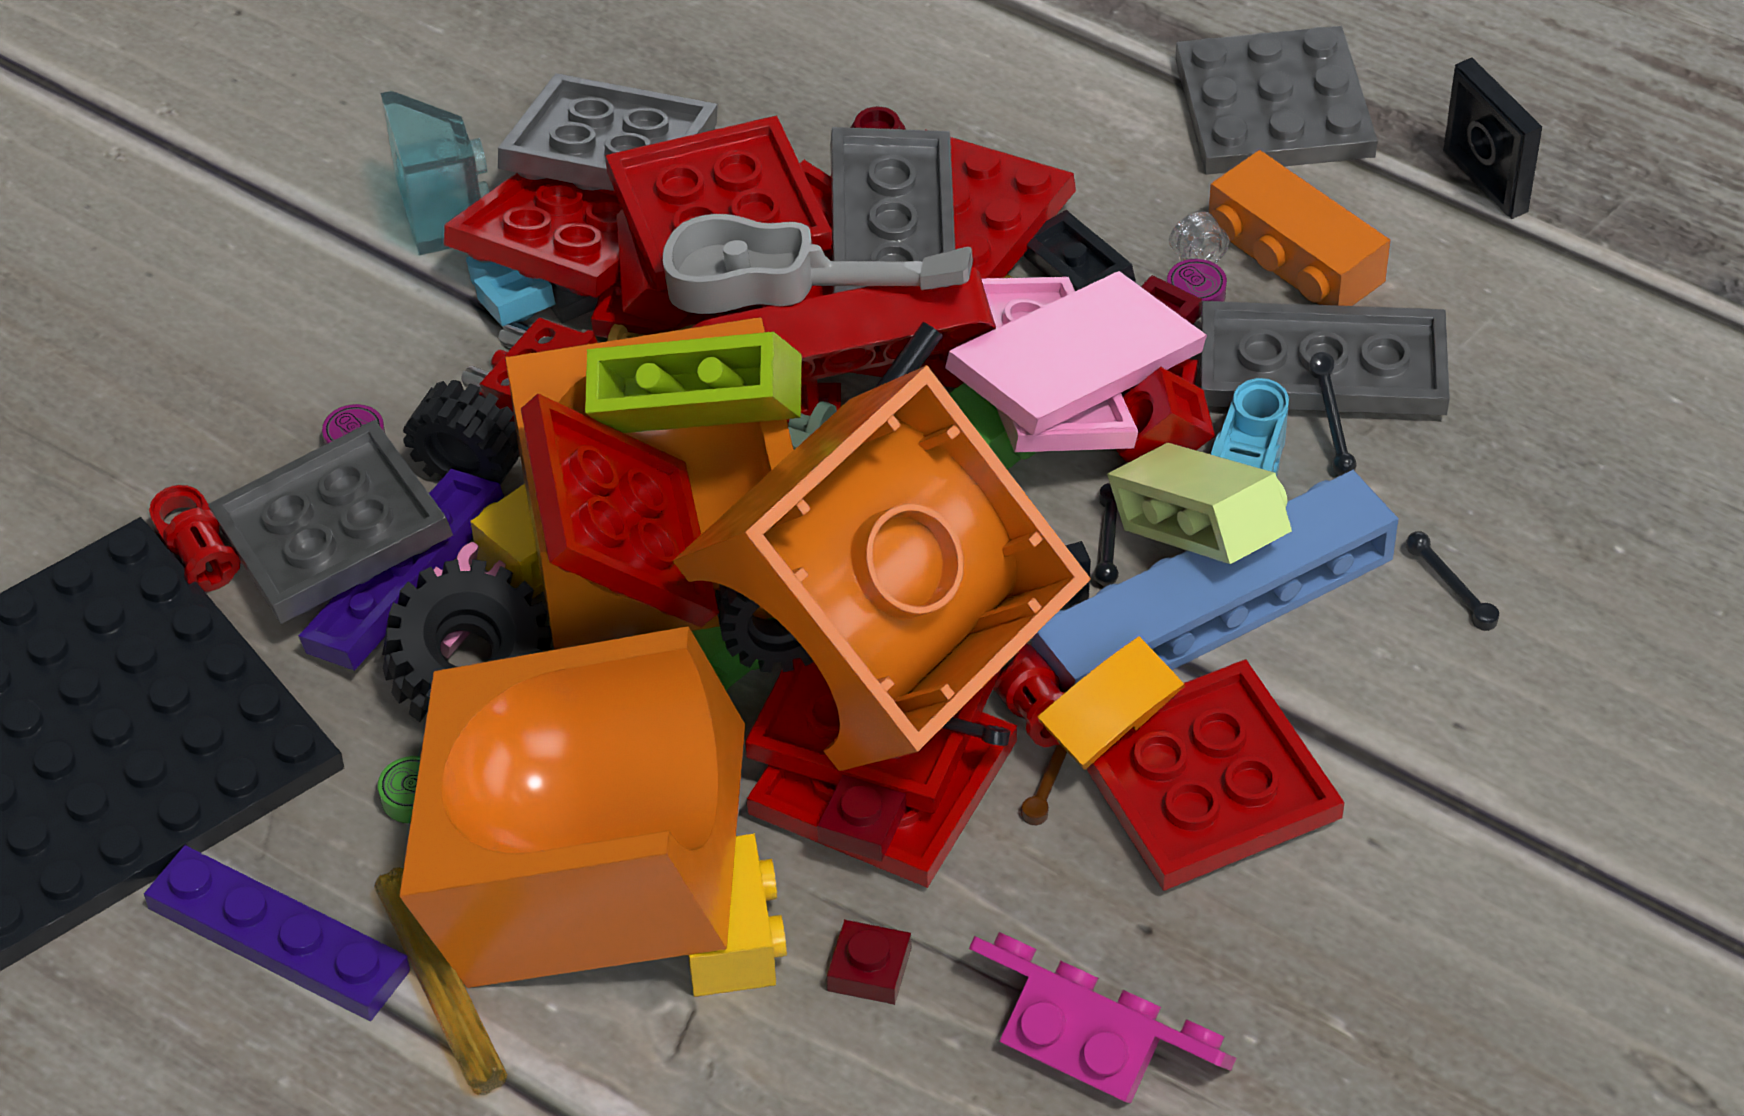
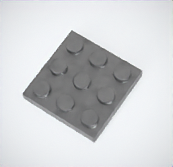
(1277, 95)
(585, 119)
(329, 521)

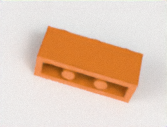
(1299, 232)

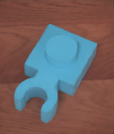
(507, 292)

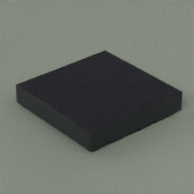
(1492, 138)

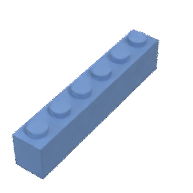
(1200, 603)

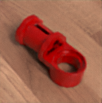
(194, 536)
(1030, 672)

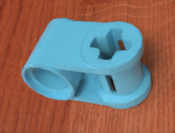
(1255, 425)

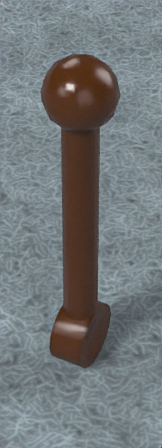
(1036, 808)

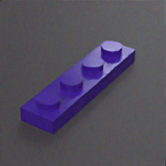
(359, 616)
(277, 933)

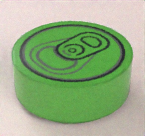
(398, 788)

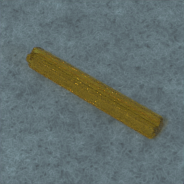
(444, 992)

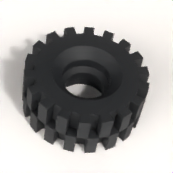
(451, 604)

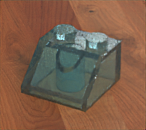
(432, 166)

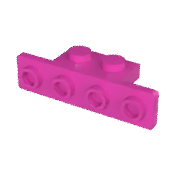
(1086, 1032)

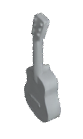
(736, 262)

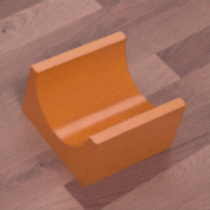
(893, 563)

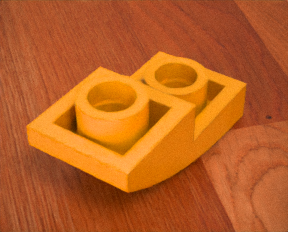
(1110, 702)

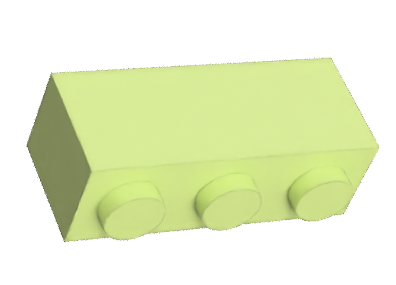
(1200, 502)

